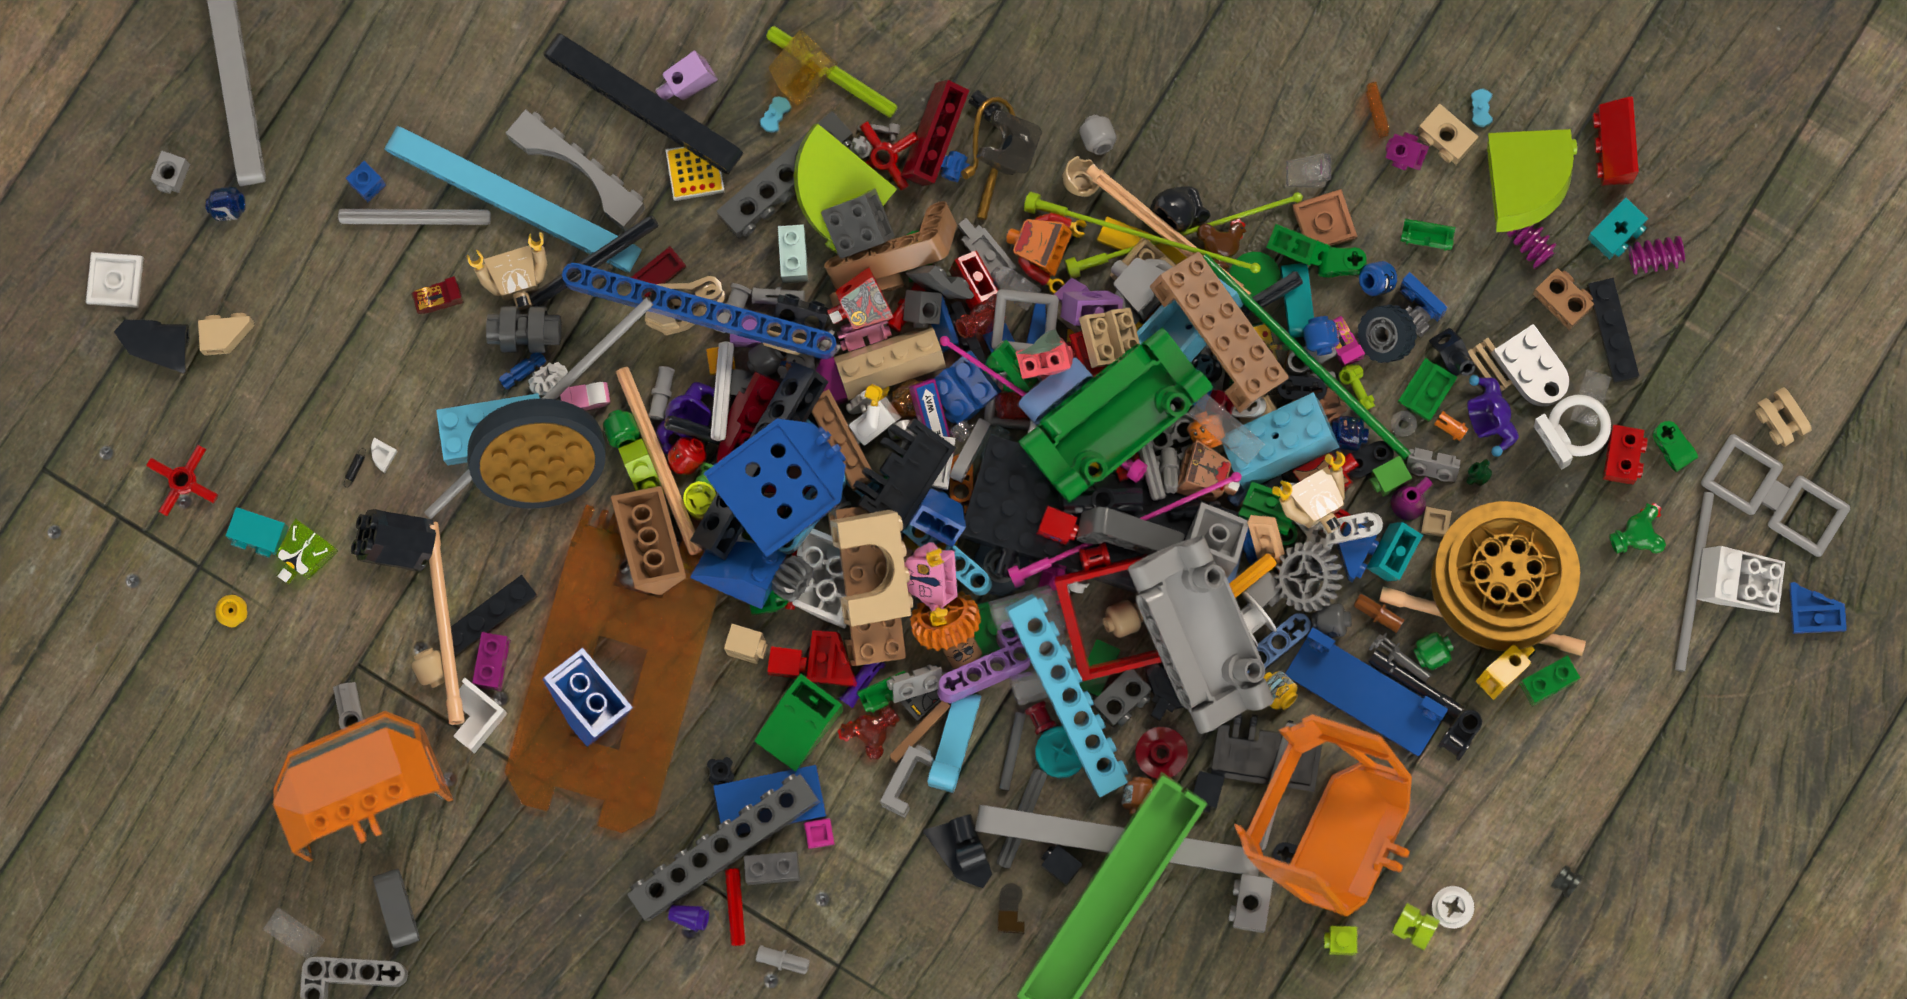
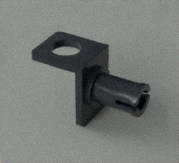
(1453, 353)

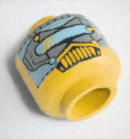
(1282, 690)

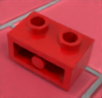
(1624, 454)

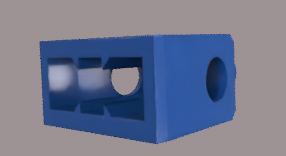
(940, 517)

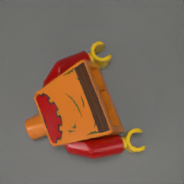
(1042, 245)

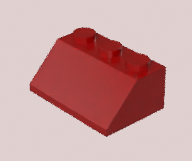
(1616, 142)

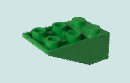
(799, 722)

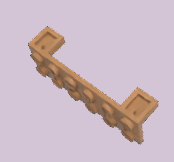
(1222, 328)
(864, 571)

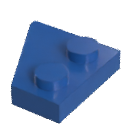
(1814, 612)

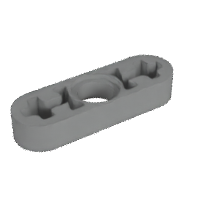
(969, 451)

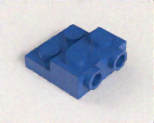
(965, 389)

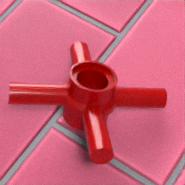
(893, 150)
(174, 474)

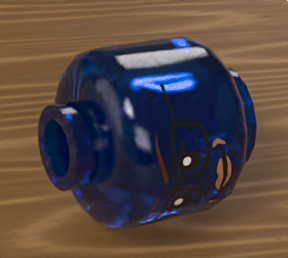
(1350, 432)

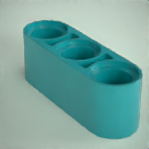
(1298, 301)

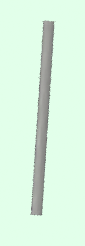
(1693, 582)

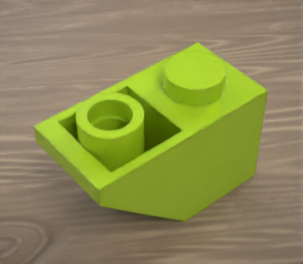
(639, 465)

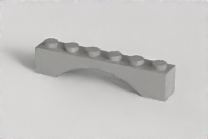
(537, 139)

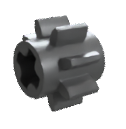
(1420, 318)

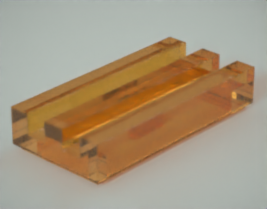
(1377, 110)

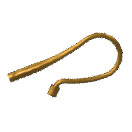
(970, 170)

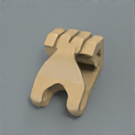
(671, 325)

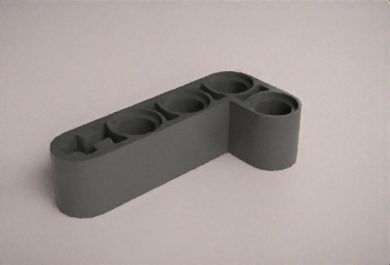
(1125, 531)

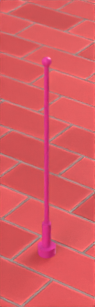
(1135, 469)
(1018, 575)

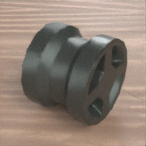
(1566, 881)

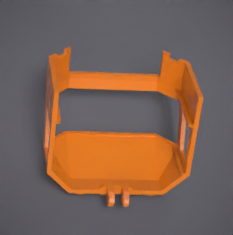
(1350, 826)

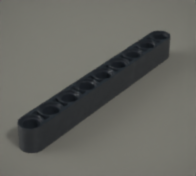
(643, 103)

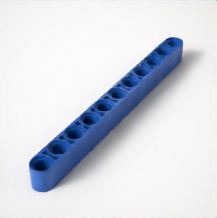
(709, 319)

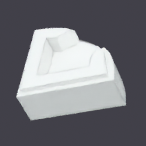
(382, 454)

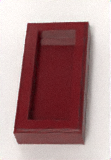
(661, 269)

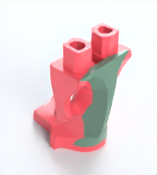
(1045, 357)

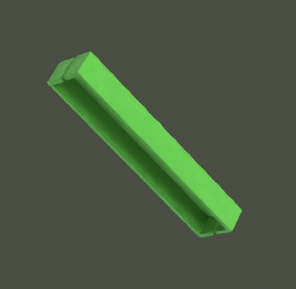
(1114, 892)

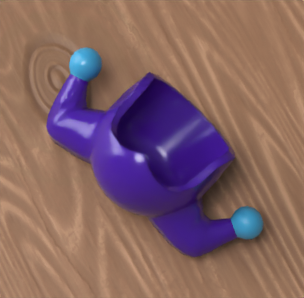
(1491, 414)

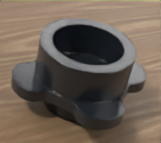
(715, 765)

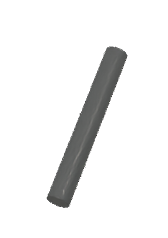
(1012, 751)

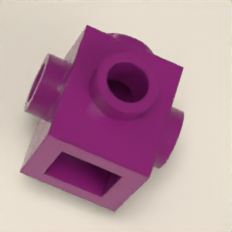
(1406, 151)

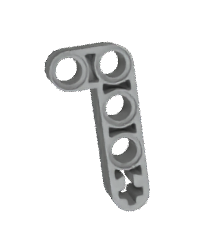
(354, 975)

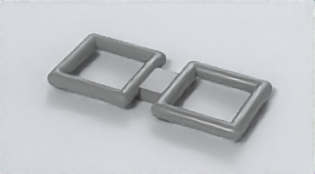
(1000, 307)
(1775, 495)

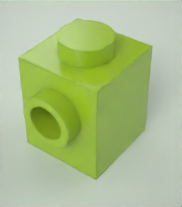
(1341, 940)

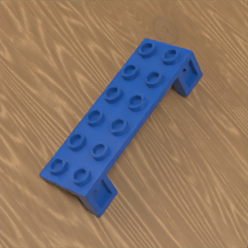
(1365, 693)

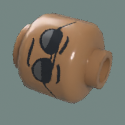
(963, 654)

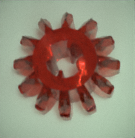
(1008, 406)

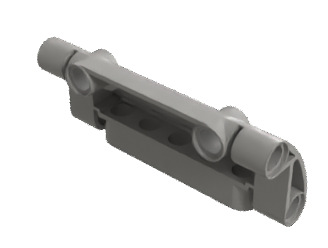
(1200, 633)

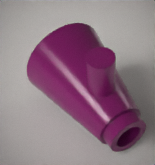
(1406, 508)

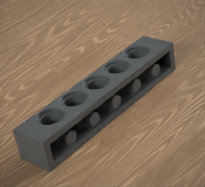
(769, 178)

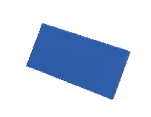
(736, 795)

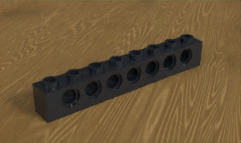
(793, 402)

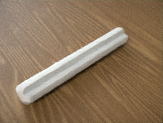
(722, 391)

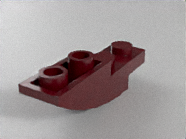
(746, 412)

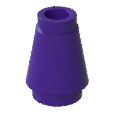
(691, 917)

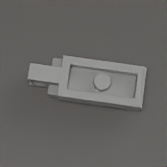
(981, 241)

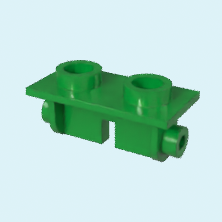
(1428, 234)
(876, 695)

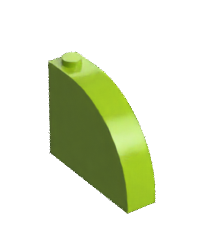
(829, 175)
(1528, 175)

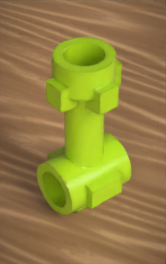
(1351, 375)

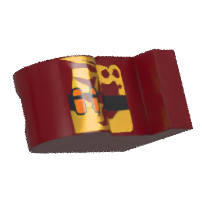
(437, 296)

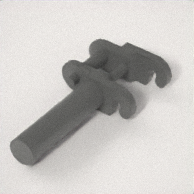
(1401, 658)

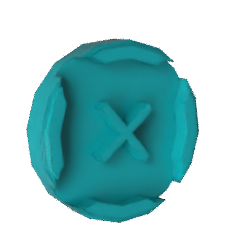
(1056, 754)

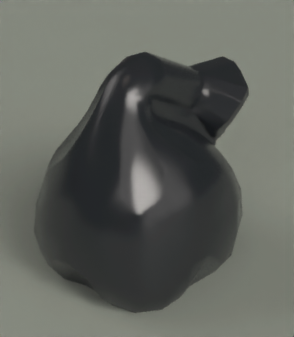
(1180, 207)

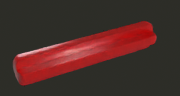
(735, 907)

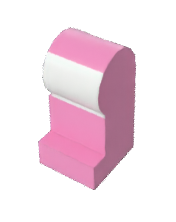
(587, 396)

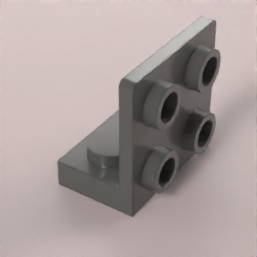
(858, 224)

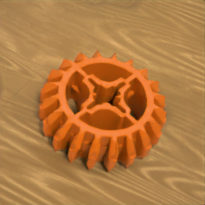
(961, 619)

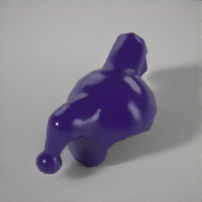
(686, 407)

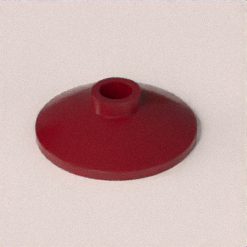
(1164, 739)

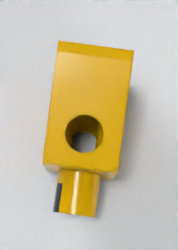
(1505, 670)

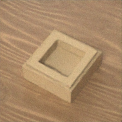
(1436, 522)

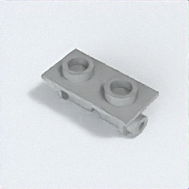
(1443, 468)
(922, 682)

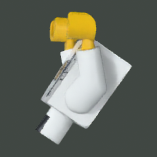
(877, 418)

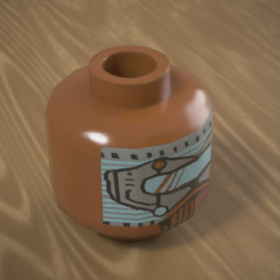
(1135, 792)

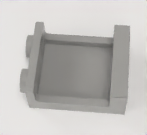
(890, 798)

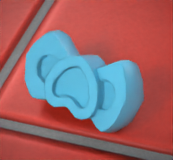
(1481, 108)
(775, 114)

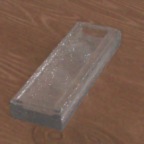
(1226, 428)

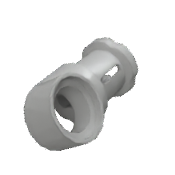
(737, 298)

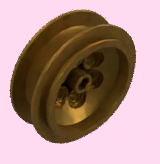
(1468, 602)

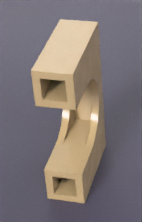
(891, 597)

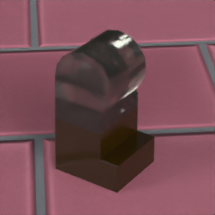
(1009, 900)

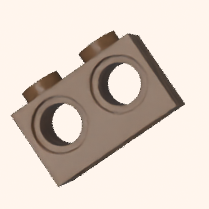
(1558, 303)

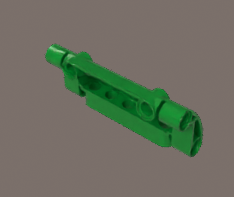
(1115, 414)

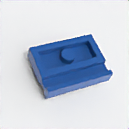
(1415, 291)

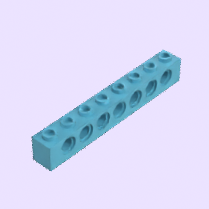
(1102, 780)

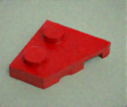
(829, 660)

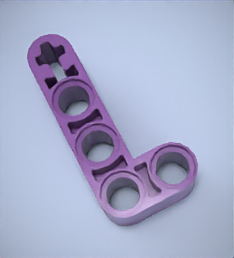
(982, 668)

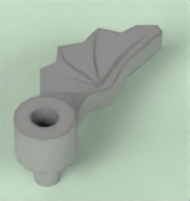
(893, 130)

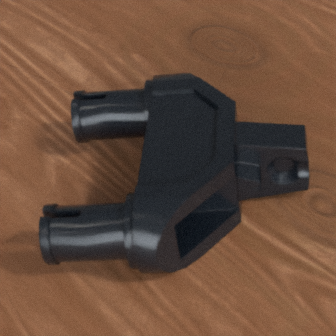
(1162, 690)

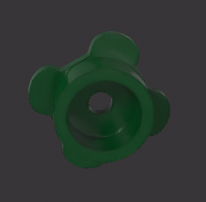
(1479, 473)

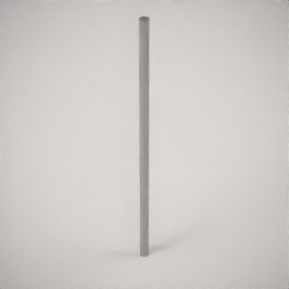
(555, 392)

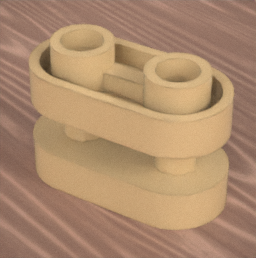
(1781, 432)

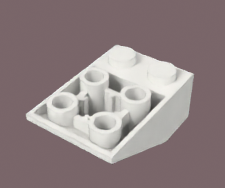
(1740, 579)

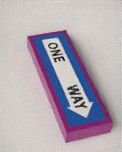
(929, 406)

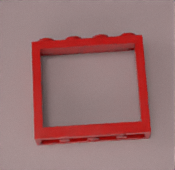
(1107, 668)

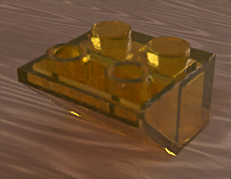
(801, 68)

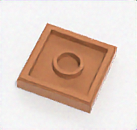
(1325, 219)

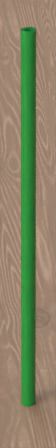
(1316, 367)

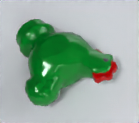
(1639, 532)

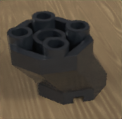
(393, 539)

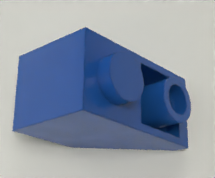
(1354, 553)

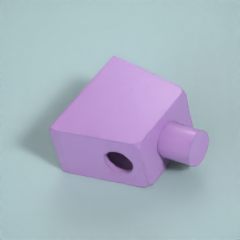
(695, 75)

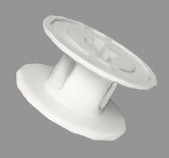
(1255, 616)

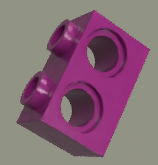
(491, 661)

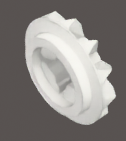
(551, 374)
(1465, 904)

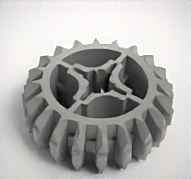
(1308, 565)

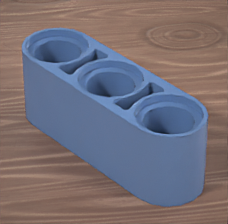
(1054, 391)

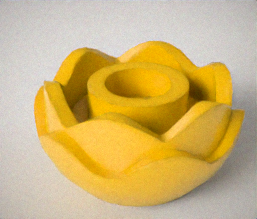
(239, 610)

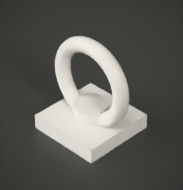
(1557, 439)

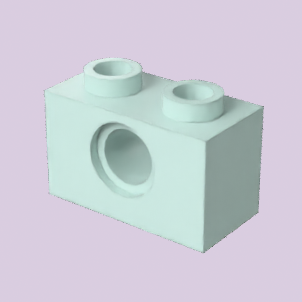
(793, 253)

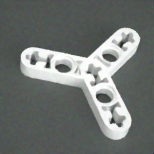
(1336, 536)

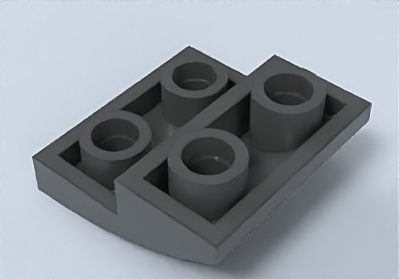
(935, 280)

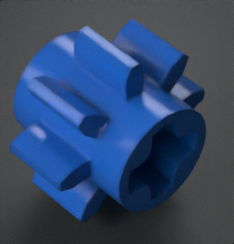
(953, 165)

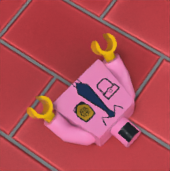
(933, 579)

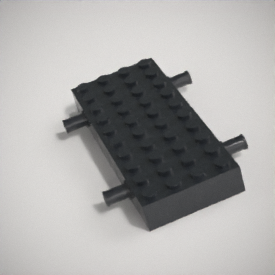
(1013, 497)

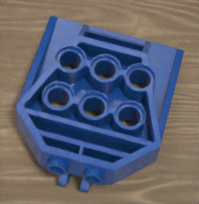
(804, 448)

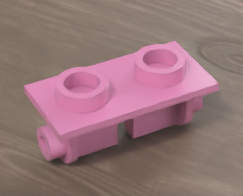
(854, 337)

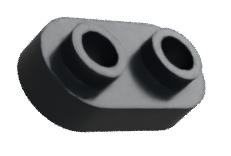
(1369, 458)

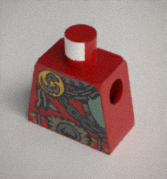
(861, 302)

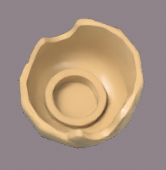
(1077, 180)

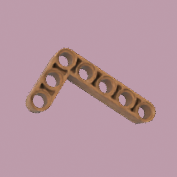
(900, 254)

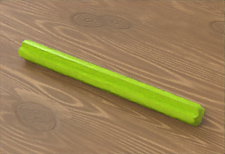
(843, 79)

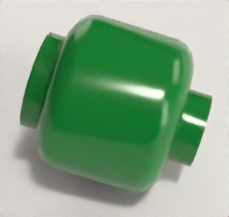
(620, 428)
(1433, 651)

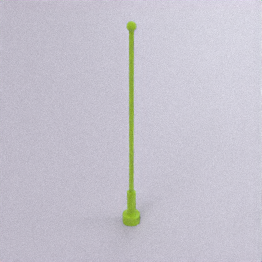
(1033, 203)
(1074, 267)

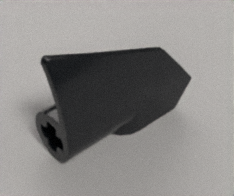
(156, 342)
(961, 850)

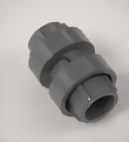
(514, 329)

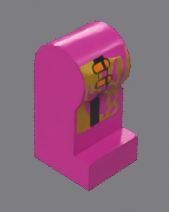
(1348, 349)

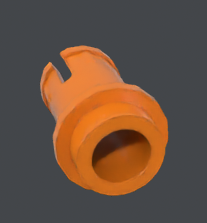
(1452, 427)

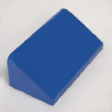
(945, 328)

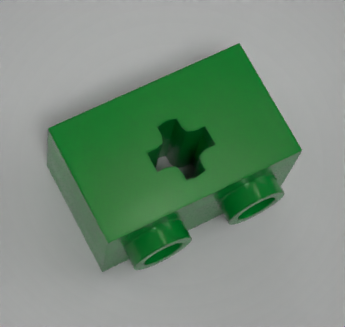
(1549, 680)

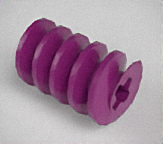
(1534, 243)
(1656, 254)

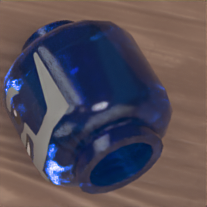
(225, 203)

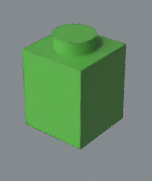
(1390, 476)

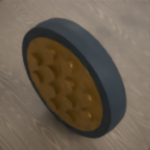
(536, 453)

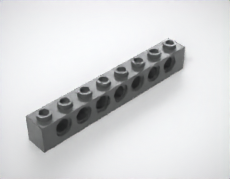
(716, 862)

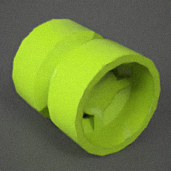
(1415, 926)

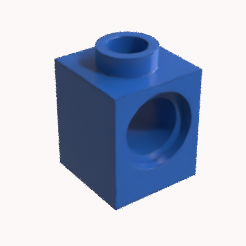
(365, 181)

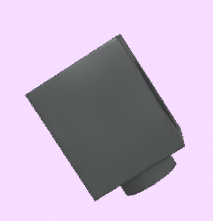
(922, 308)

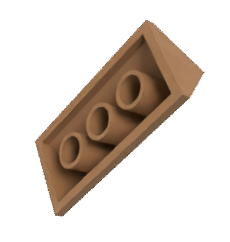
(648, 540)

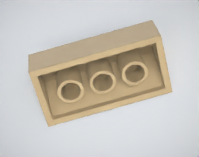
(890, 361)

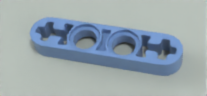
(1273, 654)

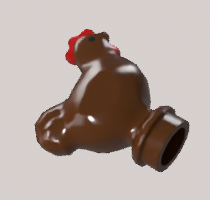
(1222, 242)

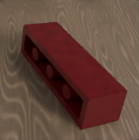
(935, 132)

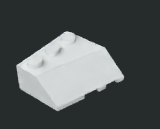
(827, 584)

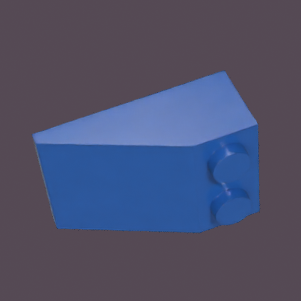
(743, 574)
(586, 697)

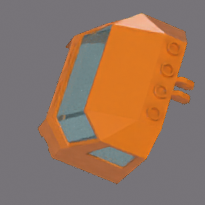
(354, 778)

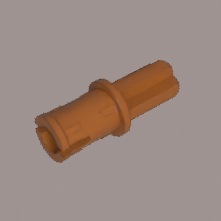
(1378, 613)

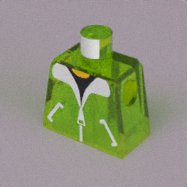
(303, 552)

